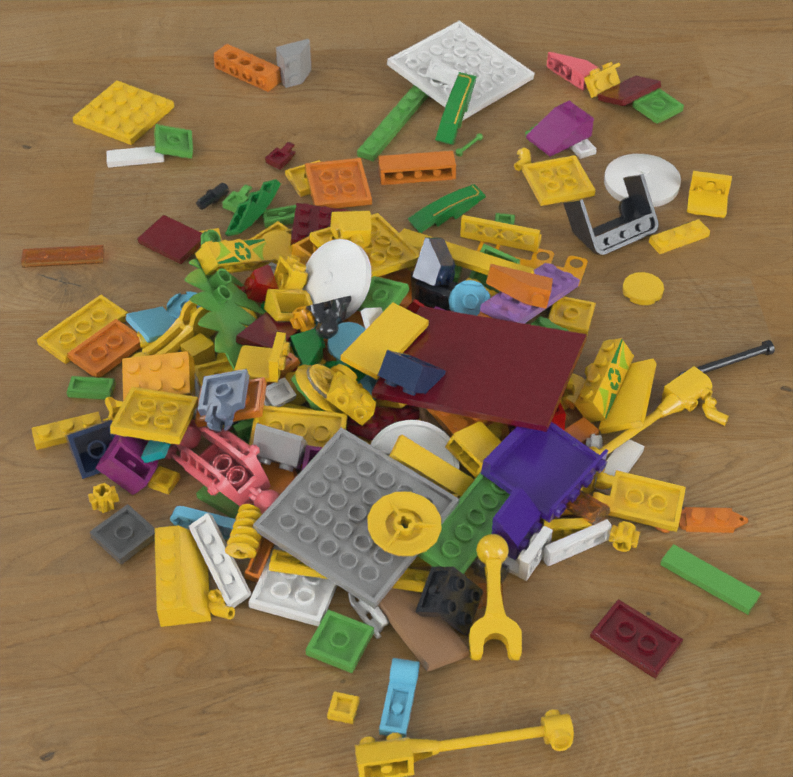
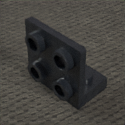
(434, 295)
(450, 597)

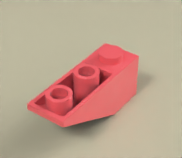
(570, 68)

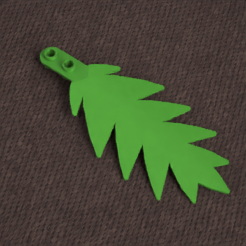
(222, 300)

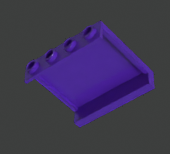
(546, 465)

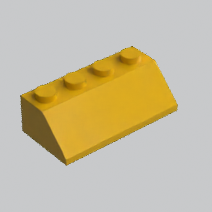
(180, 578)

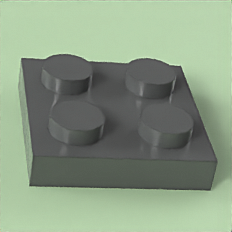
(123, 534)

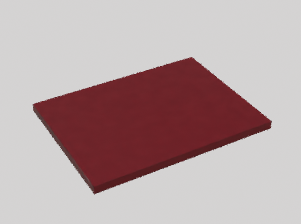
(492, 368)

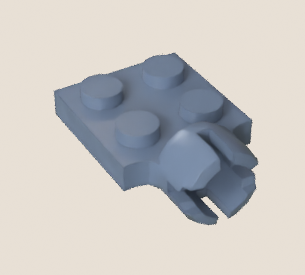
(222, 397)

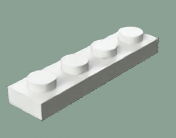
(220, 564)

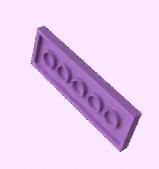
(510, 309)

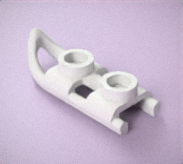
(379, 619)

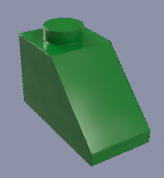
(308, 347)

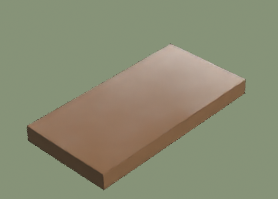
(427, 637)

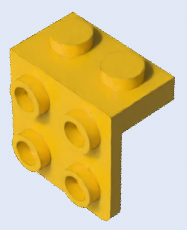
(709, 194)
(264, 361)

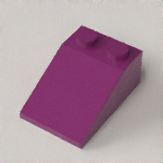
(561, 129)

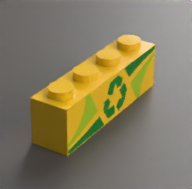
(234, 255)
(604, 380)

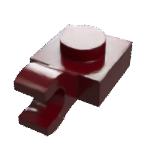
(280, 157)

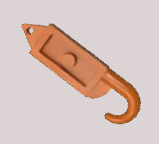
(709, 520)

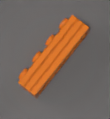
(258, 563)

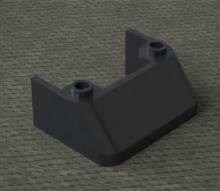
(636, 219)

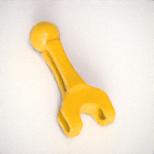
(181, 330)
(493, 551)

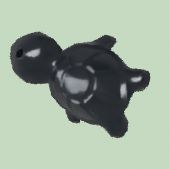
(329, 315)

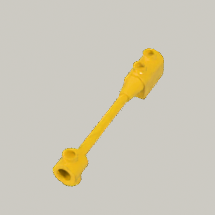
(677, 395)
(397, 755)

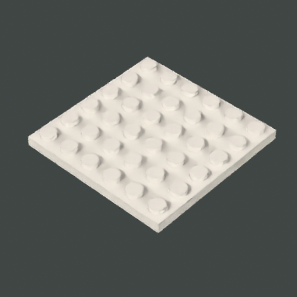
(466, 52)

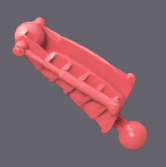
(225, 466)

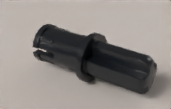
(212, 196)

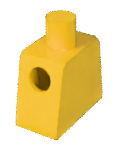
(352, 226)
(473, 445)

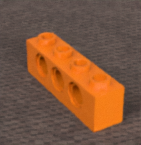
(247, 67)

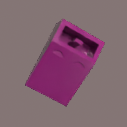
(124, 463)

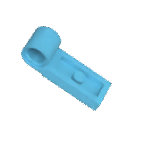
(399, 697)

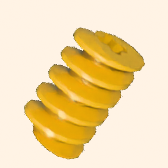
(243, 537)

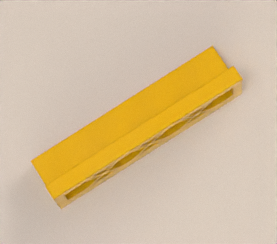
(500, 233)

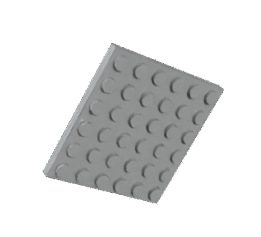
(327, 509)

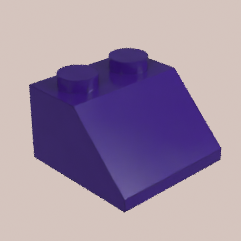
(517, 522)

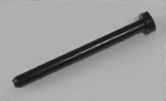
(767, 347)

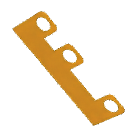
(535, 262)

